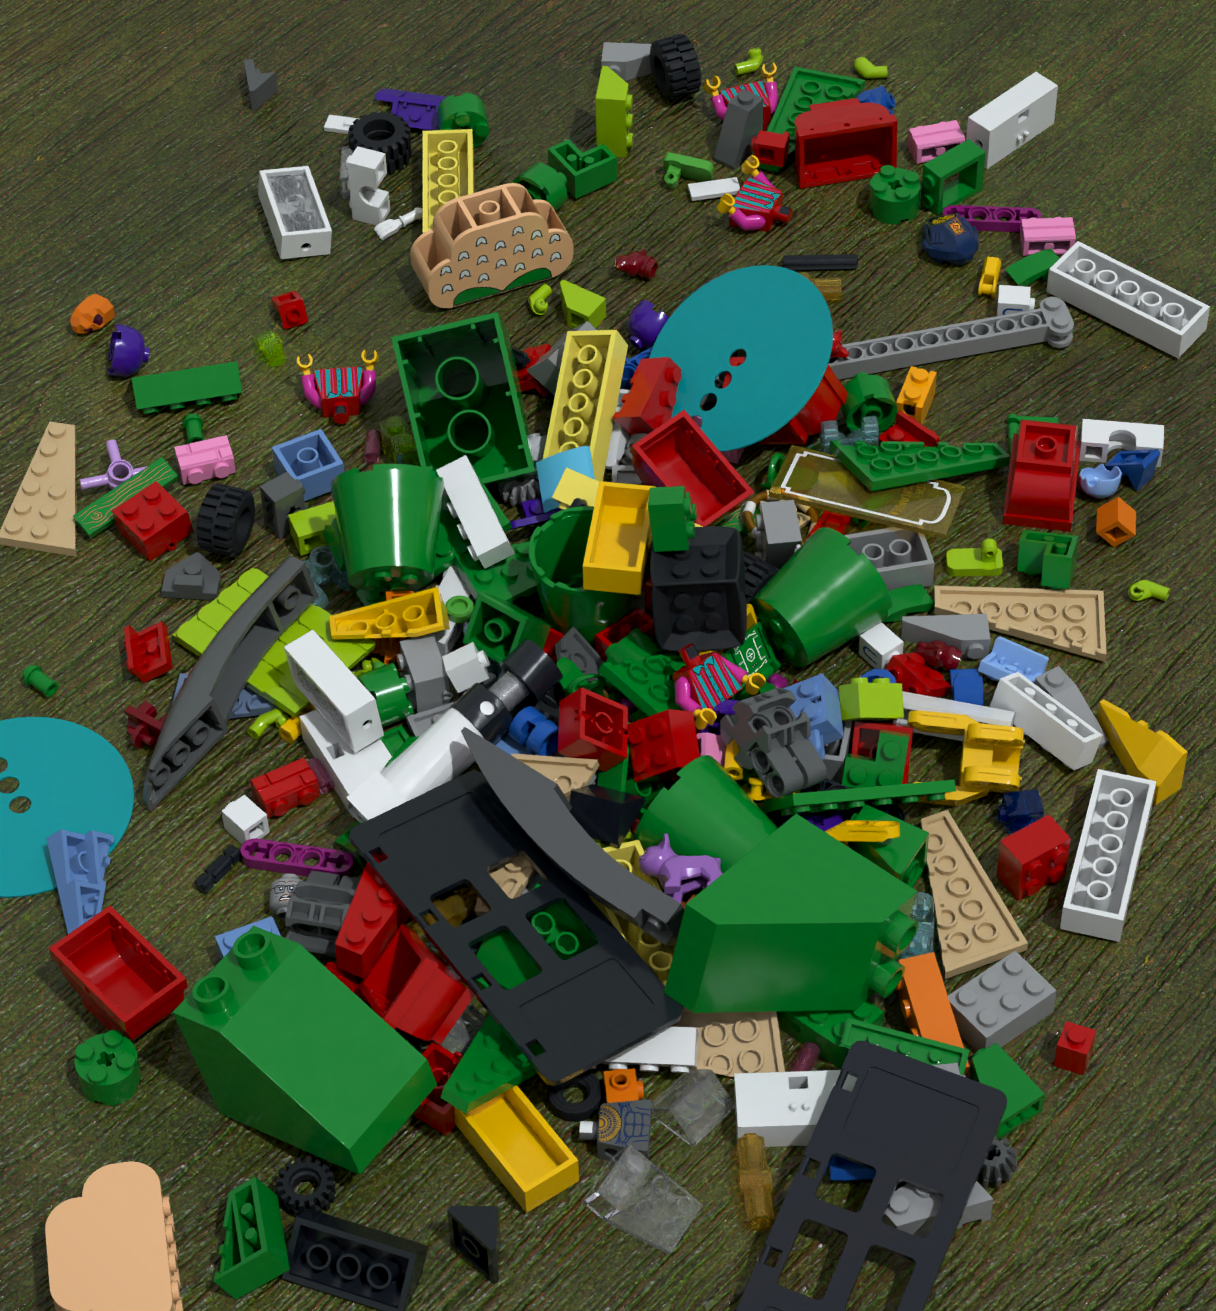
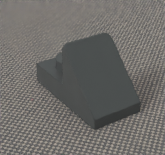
(259, 85)

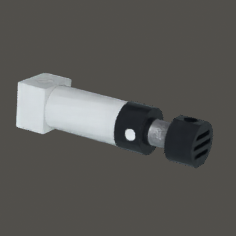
(442, 750)

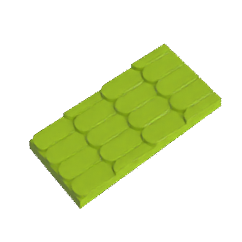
(272, 675)

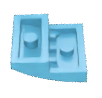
(552, 468)

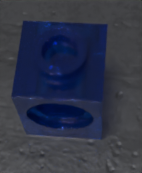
(1020, 809)

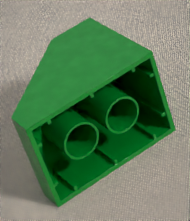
(466, 398)
(793, 930)
(300, 1052)

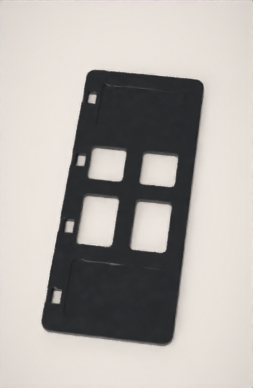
(573, 1009)
(907, 1127)

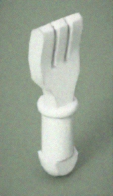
(392, 226)

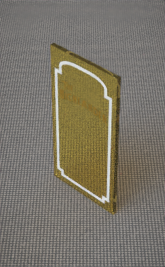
(827, 484)

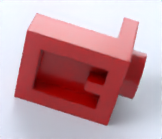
(290, 308)

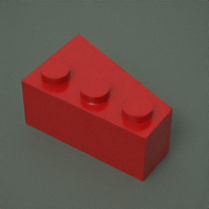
(651, 396)

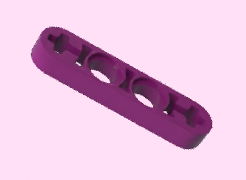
(991, 216)
(298, 854)

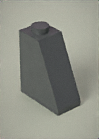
(740, 125)

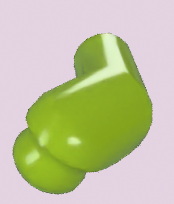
(752, 64)
(868, 70)
(537, 299)
(1146, 589)
(265, 720)

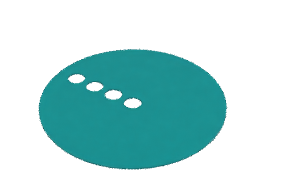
(787, 344)
(72, 785)

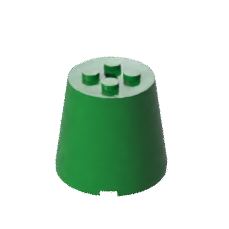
(388, 525)
(557, 566)
(821, 599)
(705, 815)

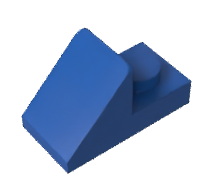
(1136, 464)
(966, 686)

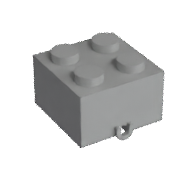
(424, 673)

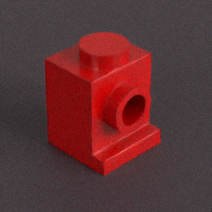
(771, 147)

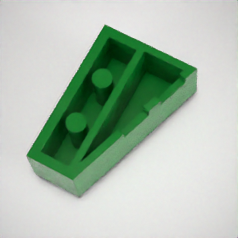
(253, 1240)

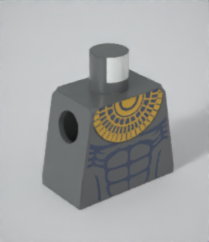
(619, 1126)

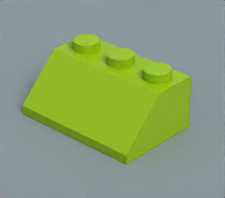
(613, 113)

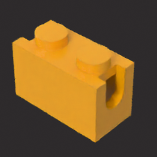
(918, 393)

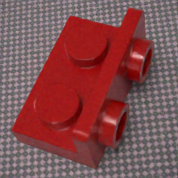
(909, 430)

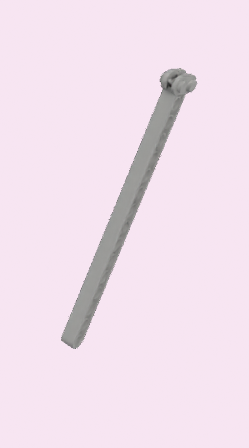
(1048, 323)

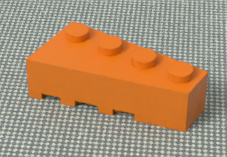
(926, 1001)

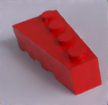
(369, 924)

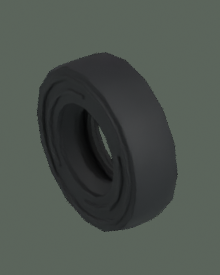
(576, 1111)

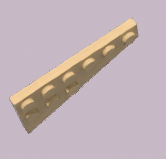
(47, 497)
(1045, 616)
(569, 775)
(968, 911)
(736, 1041)

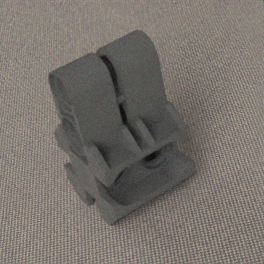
(774, 742)
(319, 911)

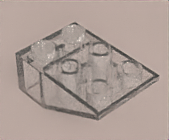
(642, 1200)

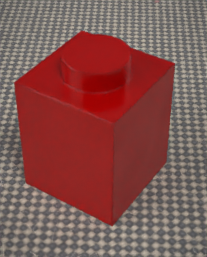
(1074, 1048)

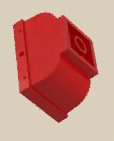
(843, 142)
(821, 407)
(684, 456)
(1042, 476)
(119, 974)
(415, 988)

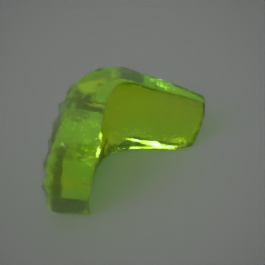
(271, 346)

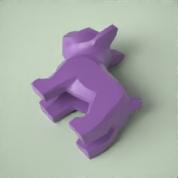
(676, 872)

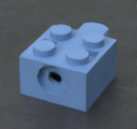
(822, 705)

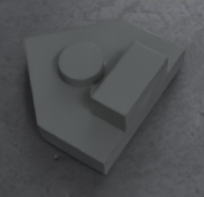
(192, 579)
(578, 650)

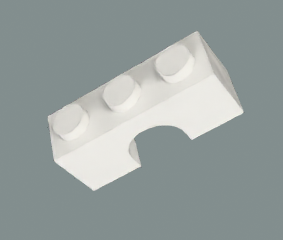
(365, 173)
(1102, 436)

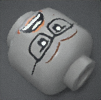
(281, 892)

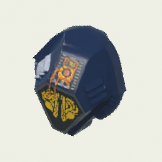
(950, 239)

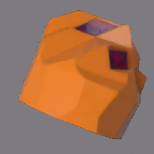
(91, 314)

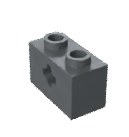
(279, 499)

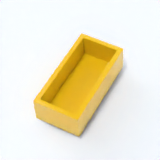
(618, 539)
(520, 1148)

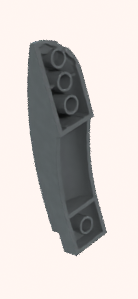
(221, 673)
(545, 817)

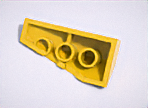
(395, 618)
(1143, 751)

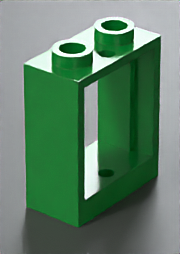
(964, 158)

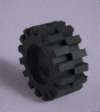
(305, 1172)

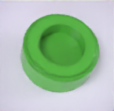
(459, 609)

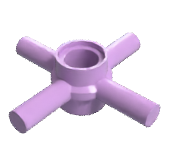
(117, 467)

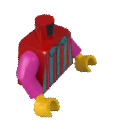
(767, 91)
(756, 203)
(339, 390)
(707, 682)

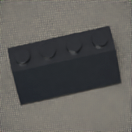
(354, 1261)

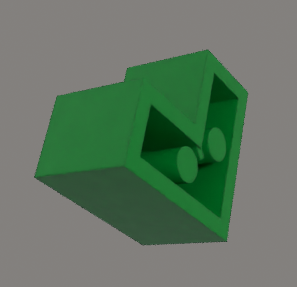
(583, 170)
(671, 518)
(1048, 555)
(884, 769)

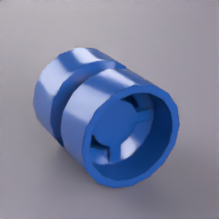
(535, 732)

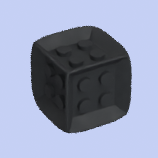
(700, 592)

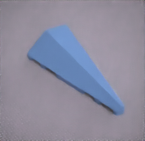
(79, 873)

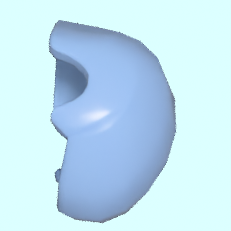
(1099, 481)

